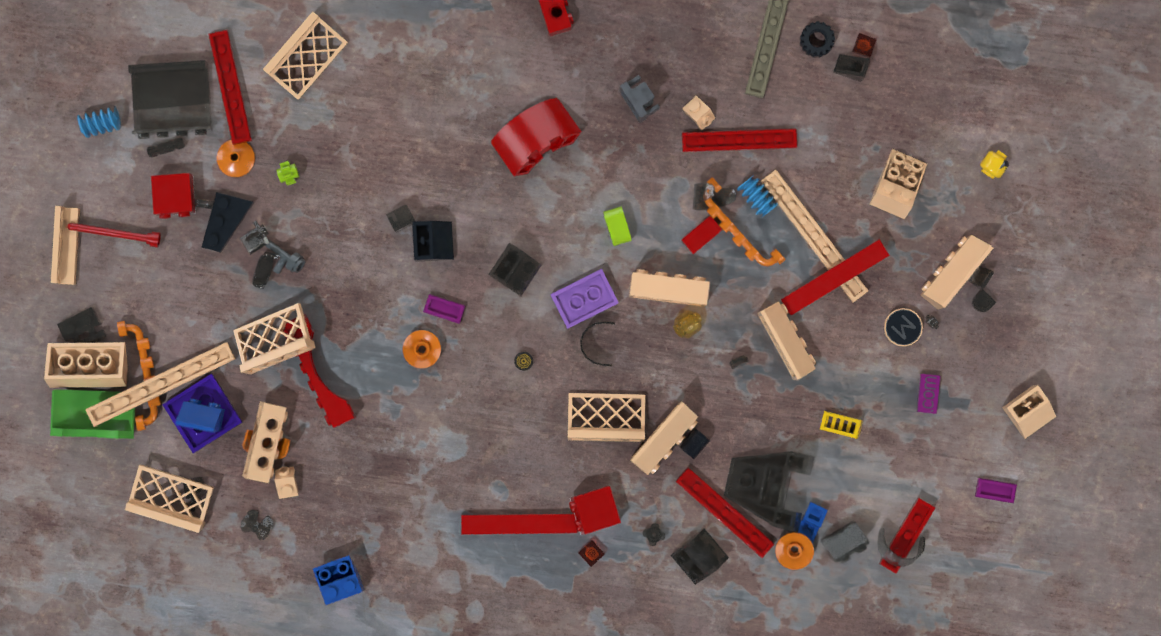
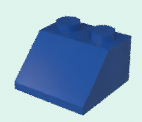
(201, 416)

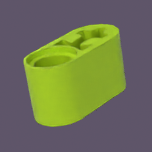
(617, 226)

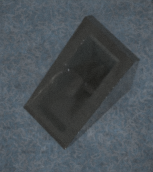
(852, 67)

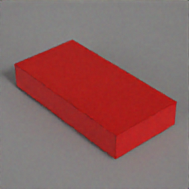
(701, 235)

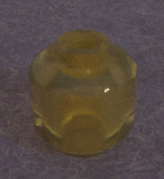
(687, 324)

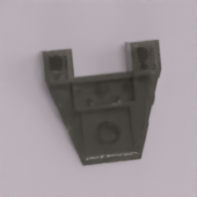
(762, 485)

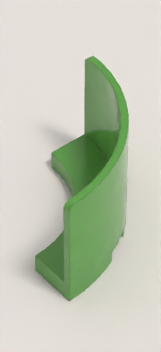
(72, 420)

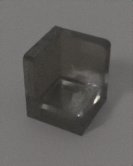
(401, 218)

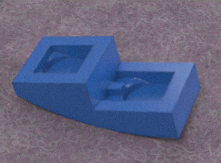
(812, 520)

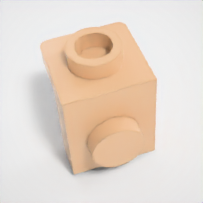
(699, 112)
(286, 482)

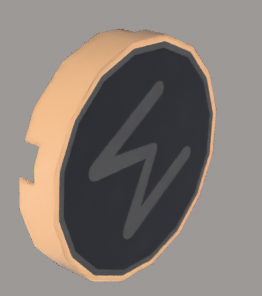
(903, 327)

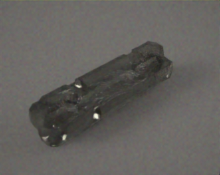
(165, 147)

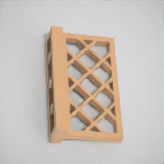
(293, 43)
(278, 354)
(606, 434)
(165, 514)

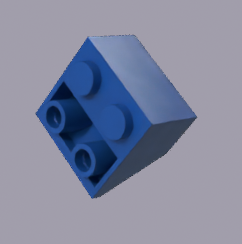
(338, 580)

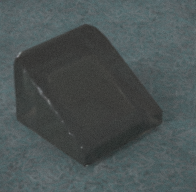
(981, 277)

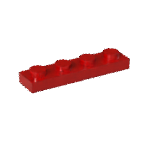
(909, 532)

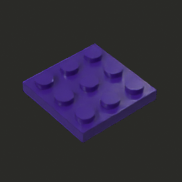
(207, 391)

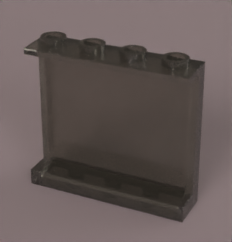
(171, 99)

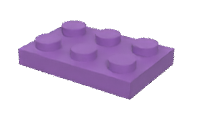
(584, 298)

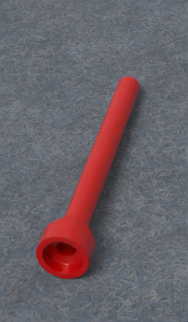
(150, 238)

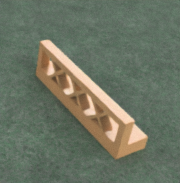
(64, 246)

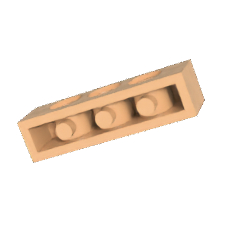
(256, 450)

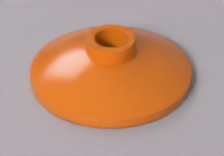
(242, 165)
(411, 349)
(794, 559)

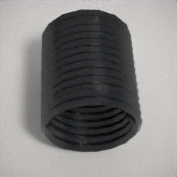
(694, 443)

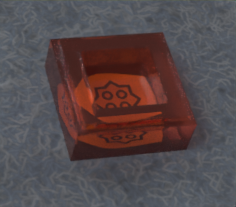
(864, 45)
(591, 553)

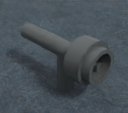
(294, 262)

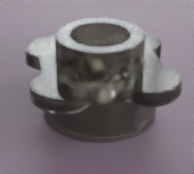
(654, 529)

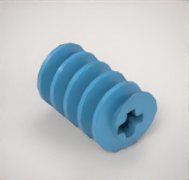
(99, 123)
(757, 196)

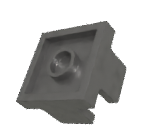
(638, 98)

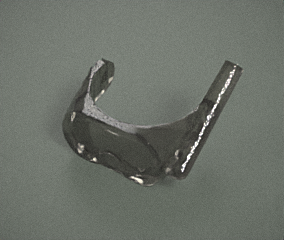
(263, 269)

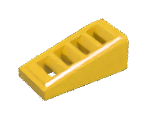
(856, 434)

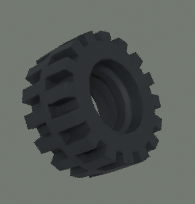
(808, 47)

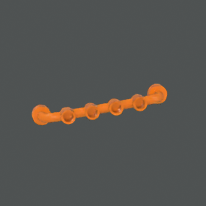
(739, 238)
(146, 363)

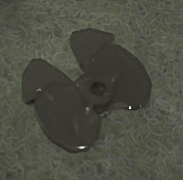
(261, 529)

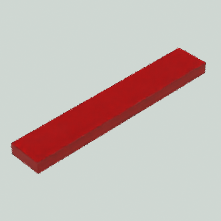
(230, 87)
(739, 140)
(835, 277)
(725, 512)
(518, 524)

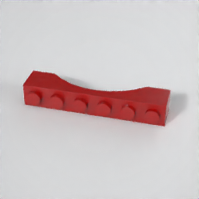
(336, 407)

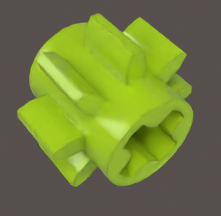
(287, 173)

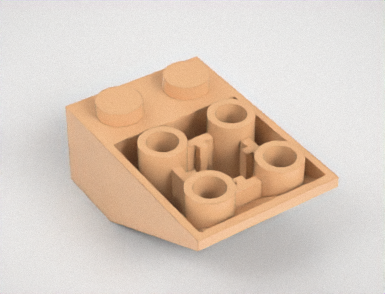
(898, 184)

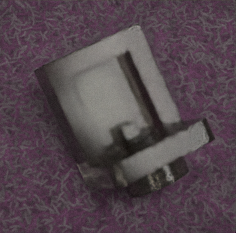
(255, 239)

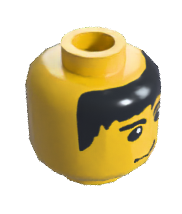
(994, 164)

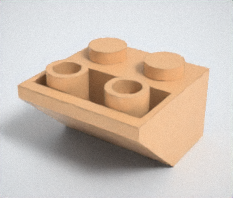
(1030, 411)

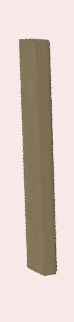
(766, 48)

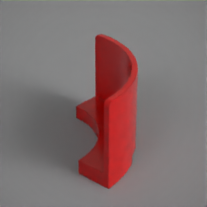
(533, 134)

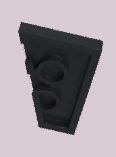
(223, 220)

